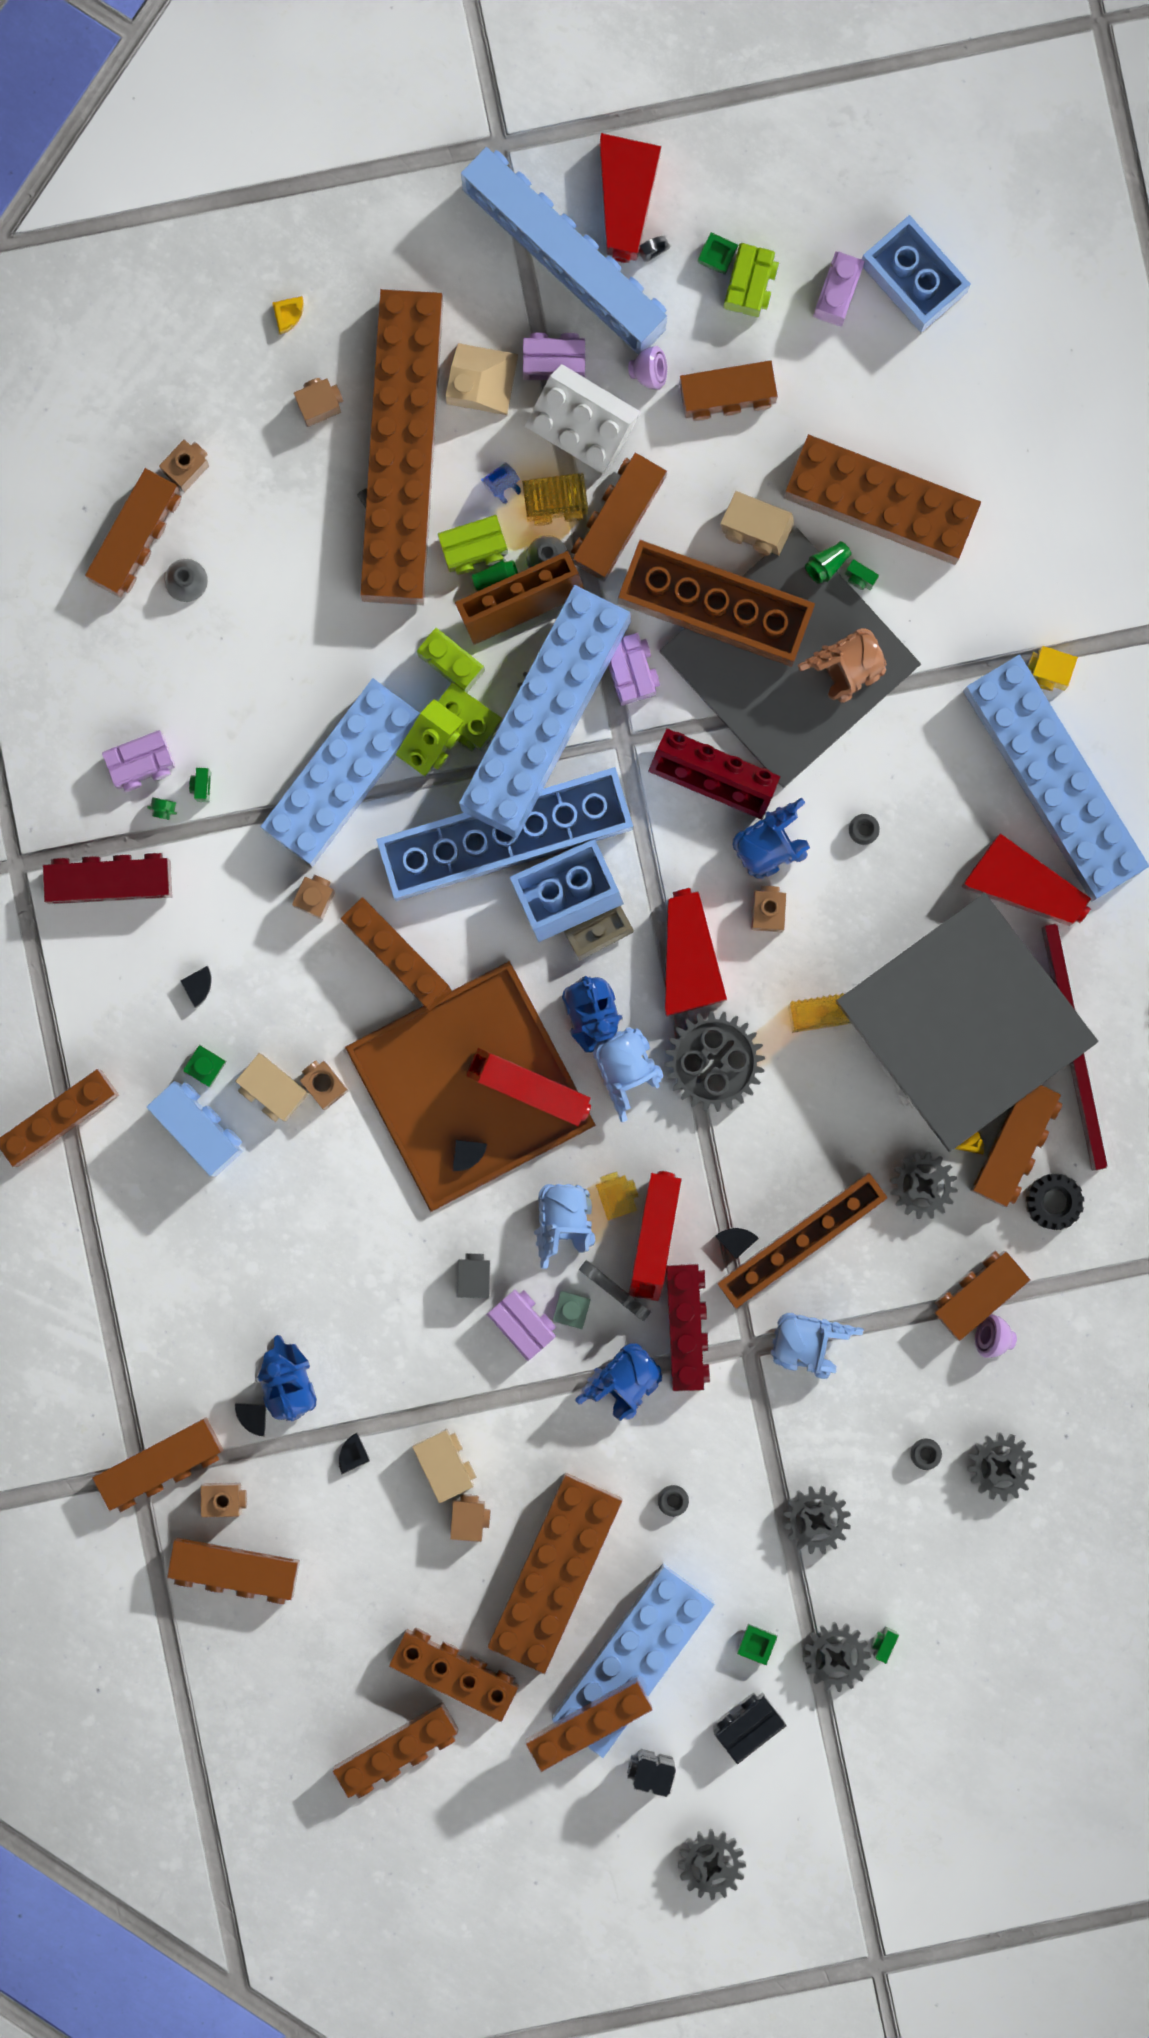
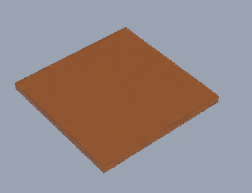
(427, 1101)

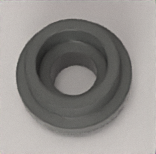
(871, 822)
(935, 1458)
(676, 1510)

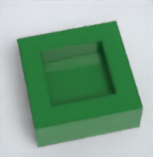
(718, 253)
(861, 576)
(201, 784)
(204, 1066)
(757, 1644)
(884, 1644)

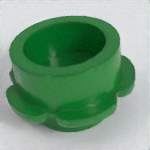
(162, 808)

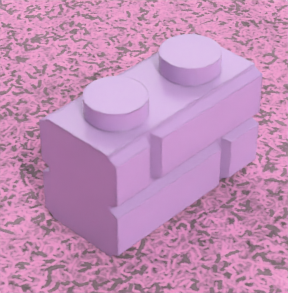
(838, 288)
(546, 354)
(631, 671)
(139, 760)
(522, 1324)

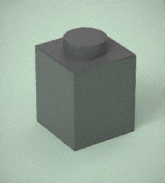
(473, 1276)

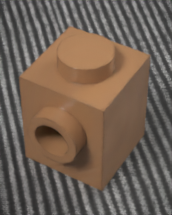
(318, 401)
(185, 464)
(314, 896)
(769, 909)
(222, 1500)
(469, 1518)

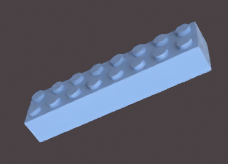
(563, 250)
(545, 711)
(1055, 777)
(468, 848)

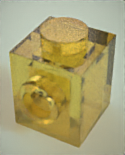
(617, 1195)

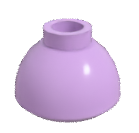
(649, 368)
(994, 1337)

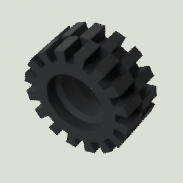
(1068, 1215)

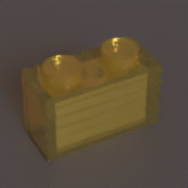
(555, 498)
(816, 1013)

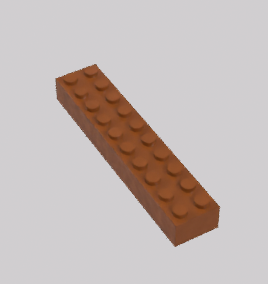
(402, 447)

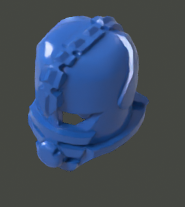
(767, 843)
(591, 1011)
(626, 1379)
(286, 1382)

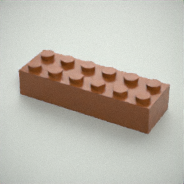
(882, 499)
(715, 603)
(555, 1573)

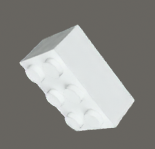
(582, 418)

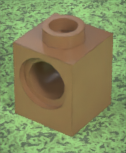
(336, 1090)

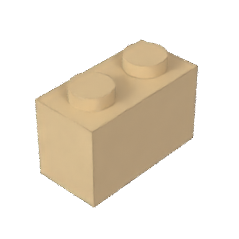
(757, 524)
(271, 1088)
(444, 1465)

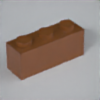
(728, 390)
(980, 1294)

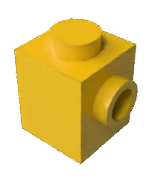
(1052, 668)

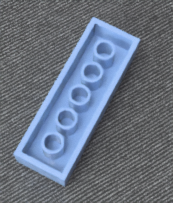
(341, 773)
(641, 1645)

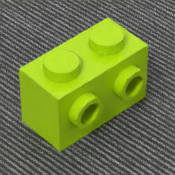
(479, 721)
(430, 737)

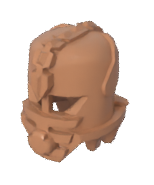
(849, 663)

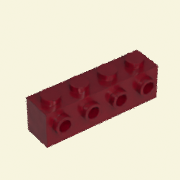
(714, 773)
(107, 880)
(685, 1330)

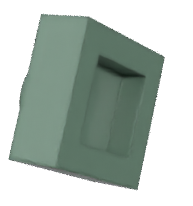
(571, 1310)

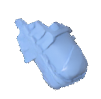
(624, 1067)
(563, 1218)
(807, 1340)

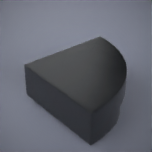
(653, 248)
(198, 985)
(468, 1154)
(736, 1240)
(252, 1417)
(352, 1454)

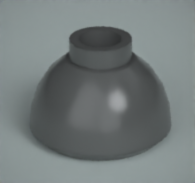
(544, 549)
(186, 580)

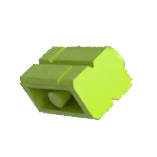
(750, 279)
(473, 544)
(450, 660)

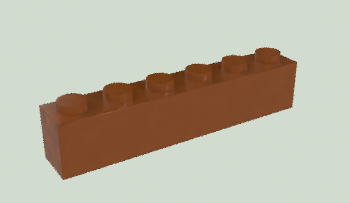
(801, 1240)

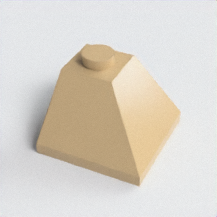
(481, 379)

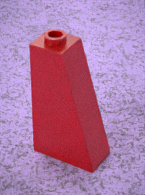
(627, 187)
(1025, 883)
(691, 962)
(529, 1087)
(655, 1236)

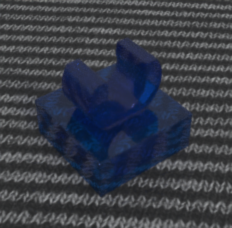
(500, 480)

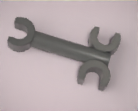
(615, 1291)

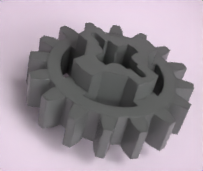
(935, 1176)
(991, 1478)
(824, 1507)
(827, 1668)
(698, 1858)

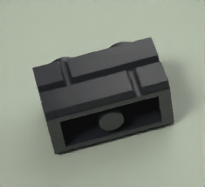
(749, 1727)
(652, 1772)

